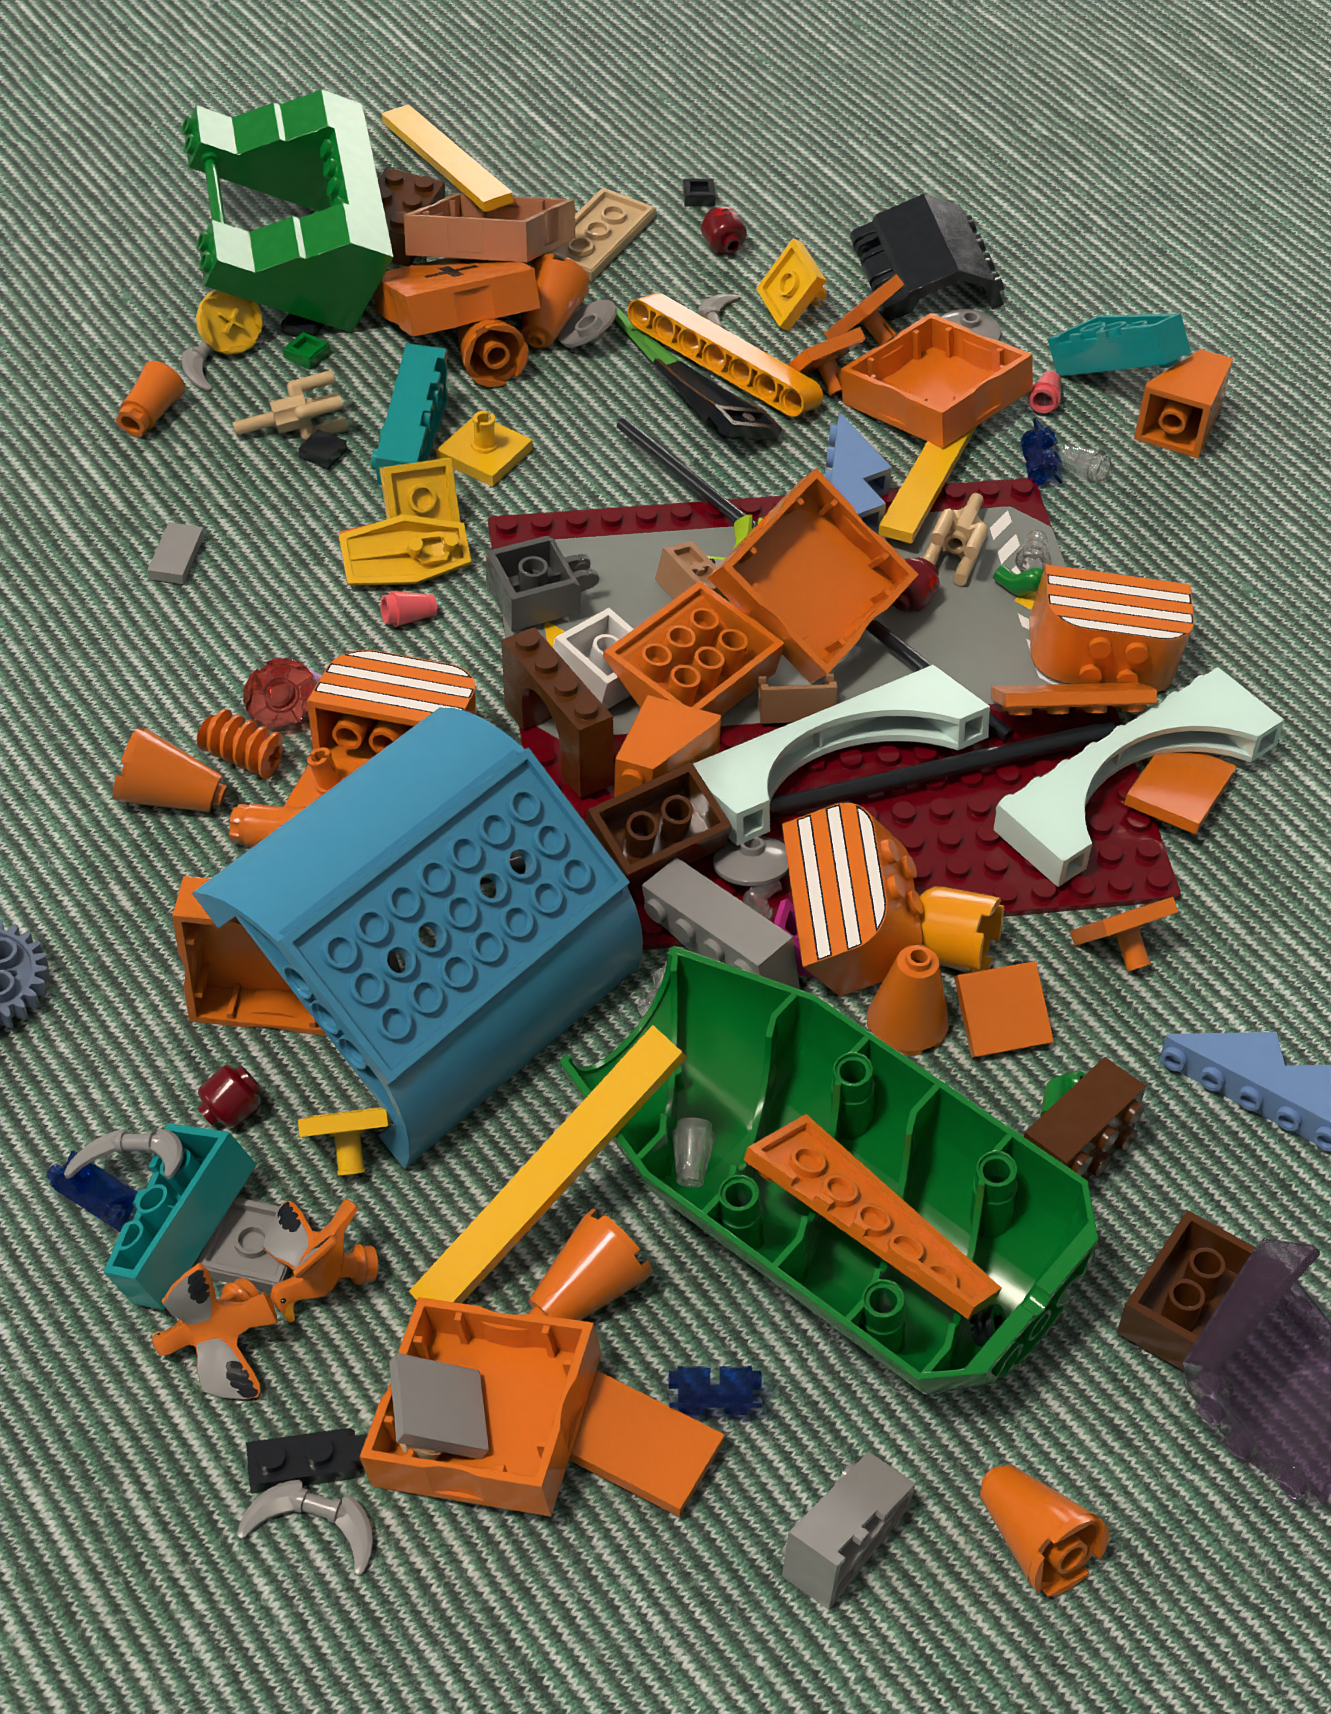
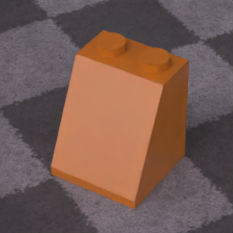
(1184, 403)
(664, 739)

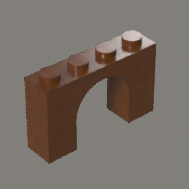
(545, 687)

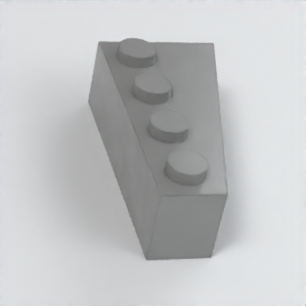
(718, 924)

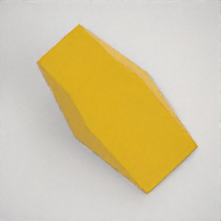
(403, 550)

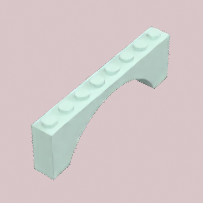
(914, 709)
(1207, 716)

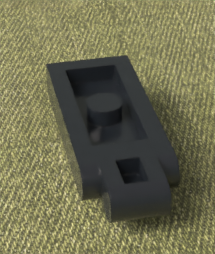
(305, 1457)

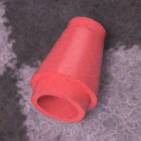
(1046, 392)
(406, 607)

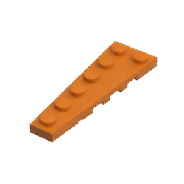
(850, 1196)

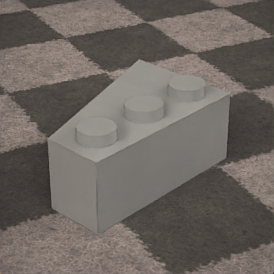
(845, 1528)

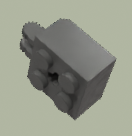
(537, 582)

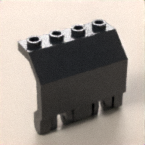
(928, 248)

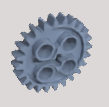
(21, 974)

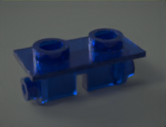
(1040, 453)
(95, 1192)
(732, 1393)

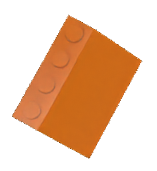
(696, 653)

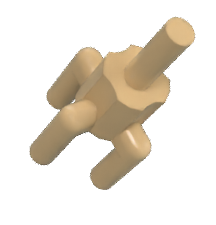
(296, 411)
(960, 534)

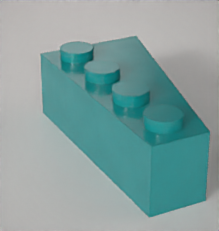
(1120, 343)
(414, 409)
(177, 1214)

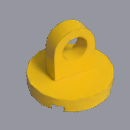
(228, 322)

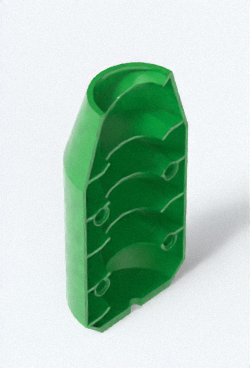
(779, 1053)

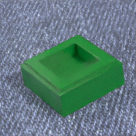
(306, 350)

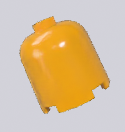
(960, 927)

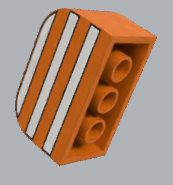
(1109, 627)
(378, 696)
(850, 896)

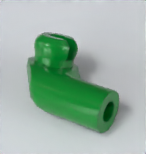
(1021, 583)
(1058, 1087)

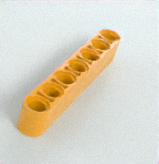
(725, 354)

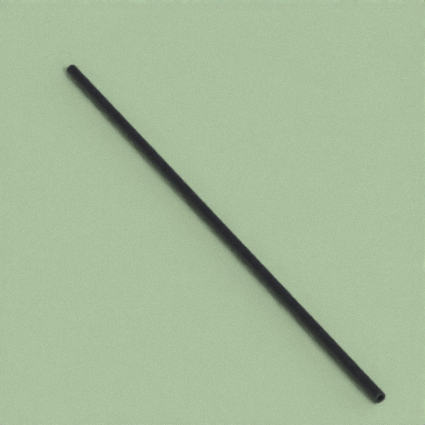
(921, 773)

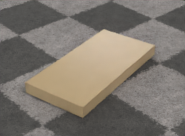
(604, 230)

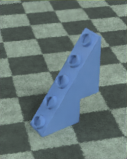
(858, 472)
(1254, 1074)

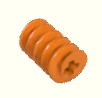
(241, 743)

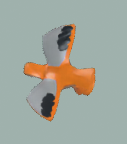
(315, 1256)
(214, 1329)

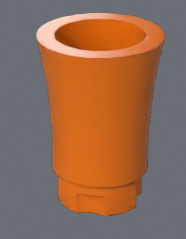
(150, 398)
(258, 821)

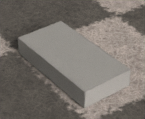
(175, 553)

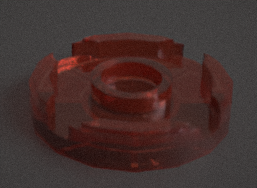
(279, 694)

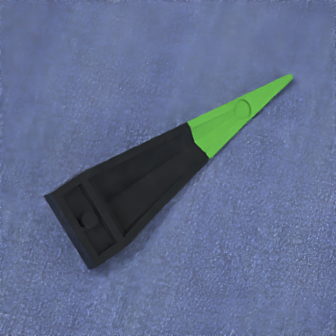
(718, 407)

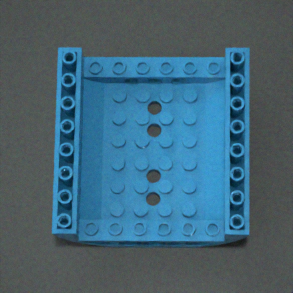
(408, 851)

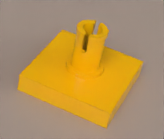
(792, 285)
(485, 448)
(421, 490)
(346, 1131)

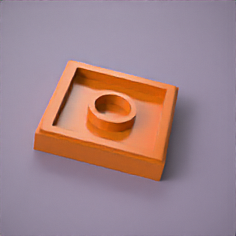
(1003, 1009)

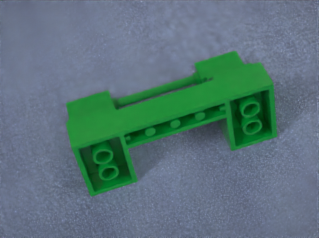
(313, 156)

